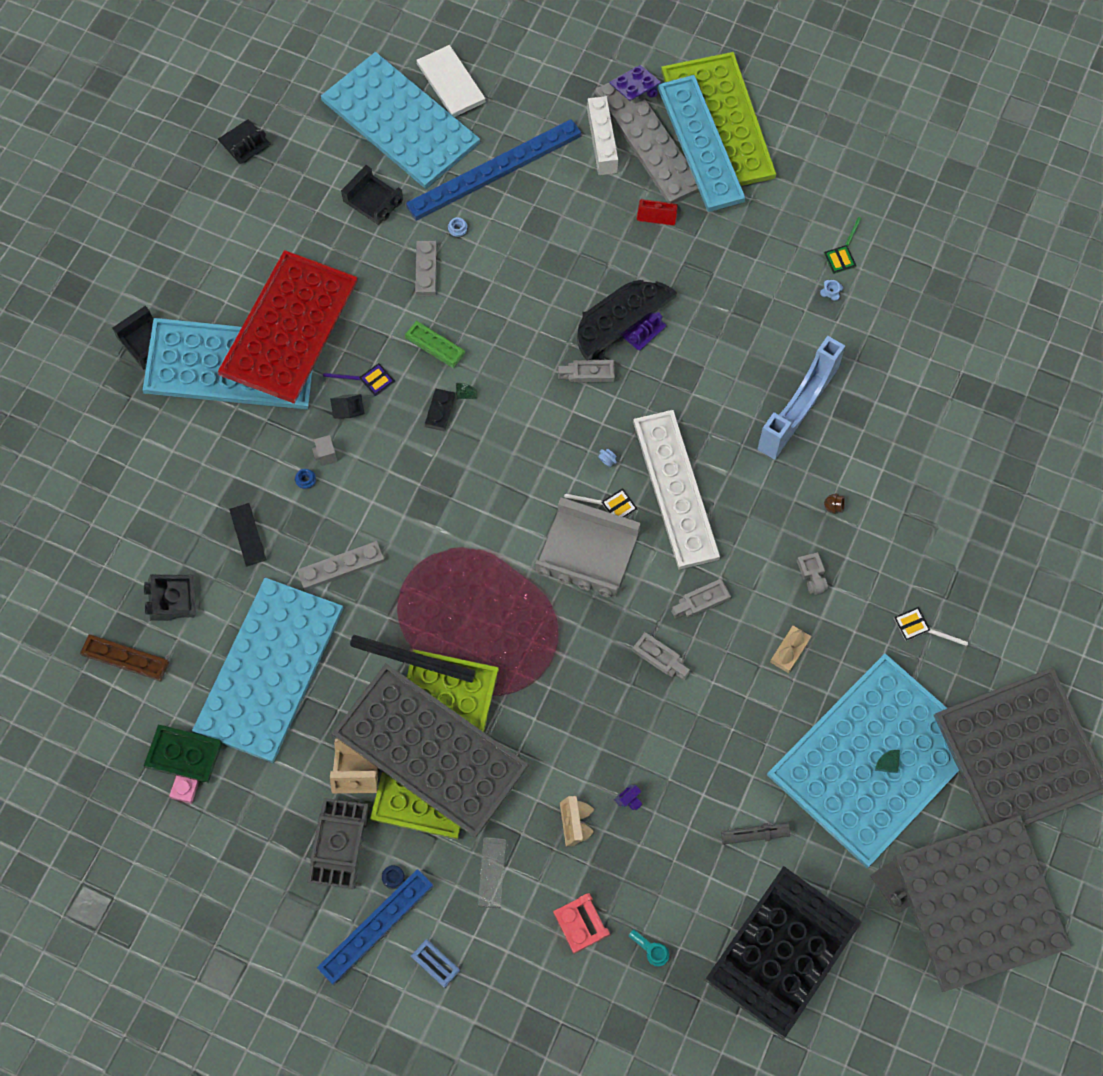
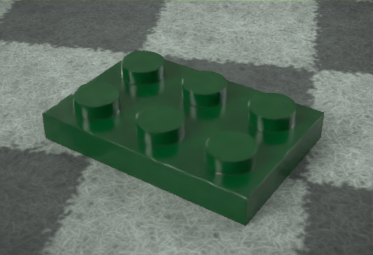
(183, 754)

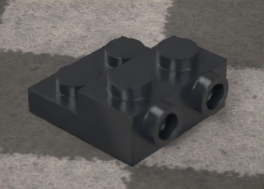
(170, 597)

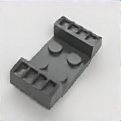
(338, 843)

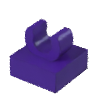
(629, 798)

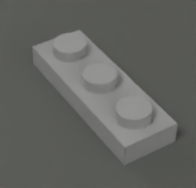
(426, 268)

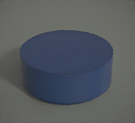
(393, 877)

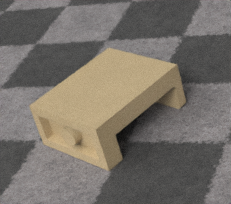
(352, 772)

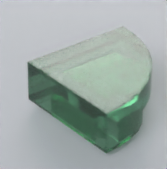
(465, 391)
(888, 762)

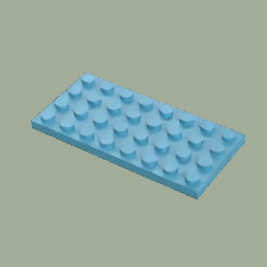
(400, 120)
(187, 360)
(268, 670)

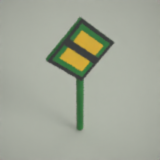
(841, 258)

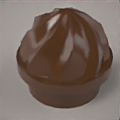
(834, 503)

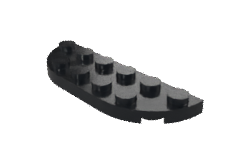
(620, 313)

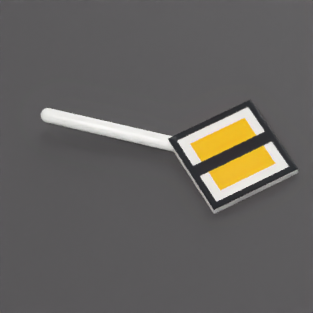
(616, 504)
(914, 624)

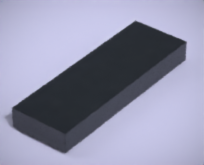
(247, 534)

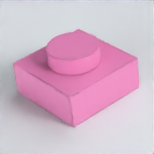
(184, 789)

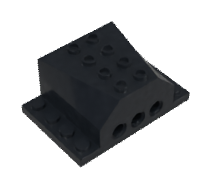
(783, 952)

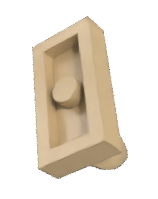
(790, 649)
(571, 814)

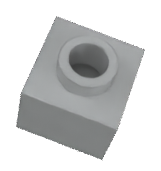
(324, 450)

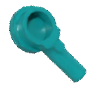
(656, 952)

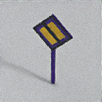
(375, 379)

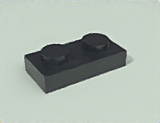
(440, 409)

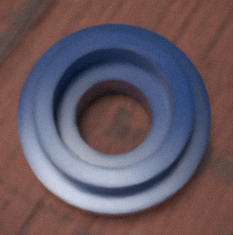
(305, 473)

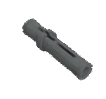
(763, 832)

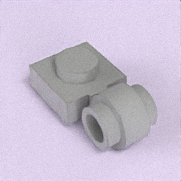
(812, 568)

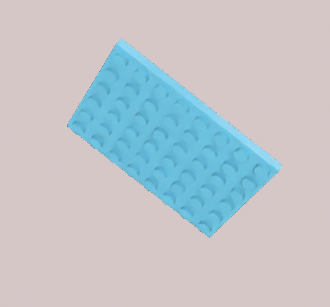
(835, 761)

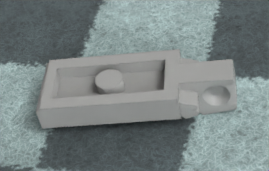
(588, 371)
(701, 599)
(660, 656)

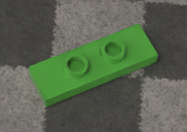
(434, 344)

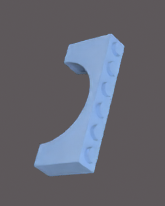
(781, 427)

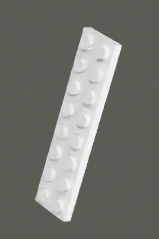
(676, 490)

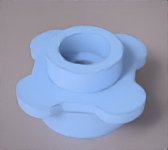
(833, 285)

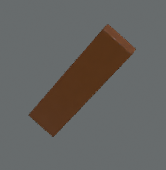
(124, 657)

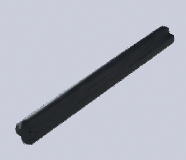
(412, 658)

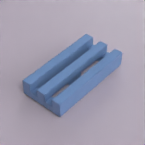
(450, 976)

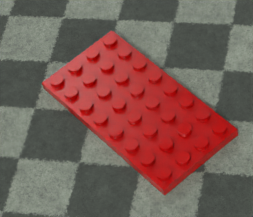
(288, 326)

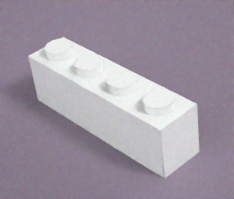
(602, 135)

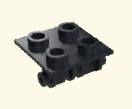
(244, 141)

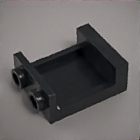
(371, 196)
(136, 334)

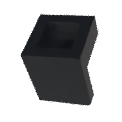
(347, 406)

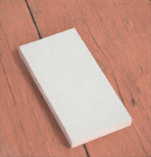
(451, 81)

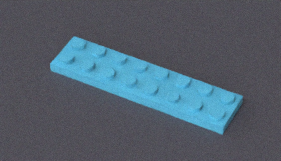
(701, 143)

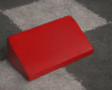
(657, 212)

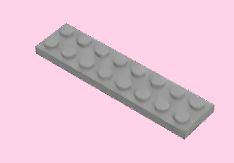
(651, 144)

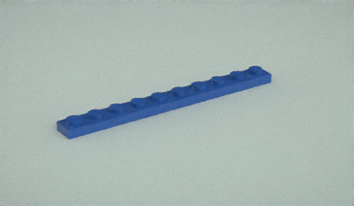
(493, 169)

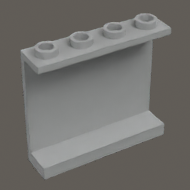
(588, 548)

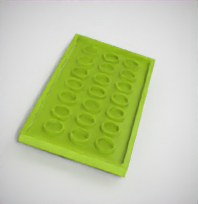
(731, 112)
(472, 701)

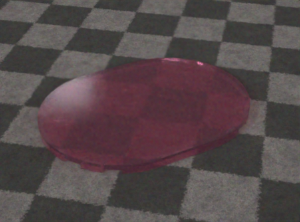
(479, 612)

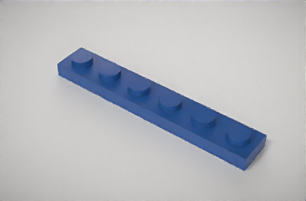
(375, 927)

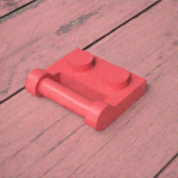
(574, 926)

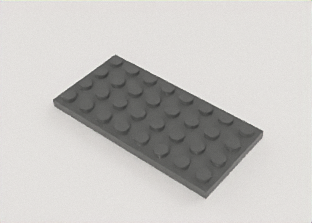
(430, 750)

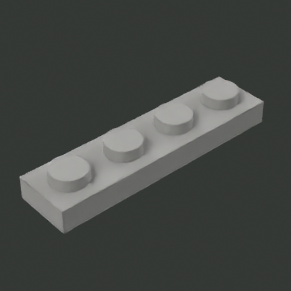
(340, 565)

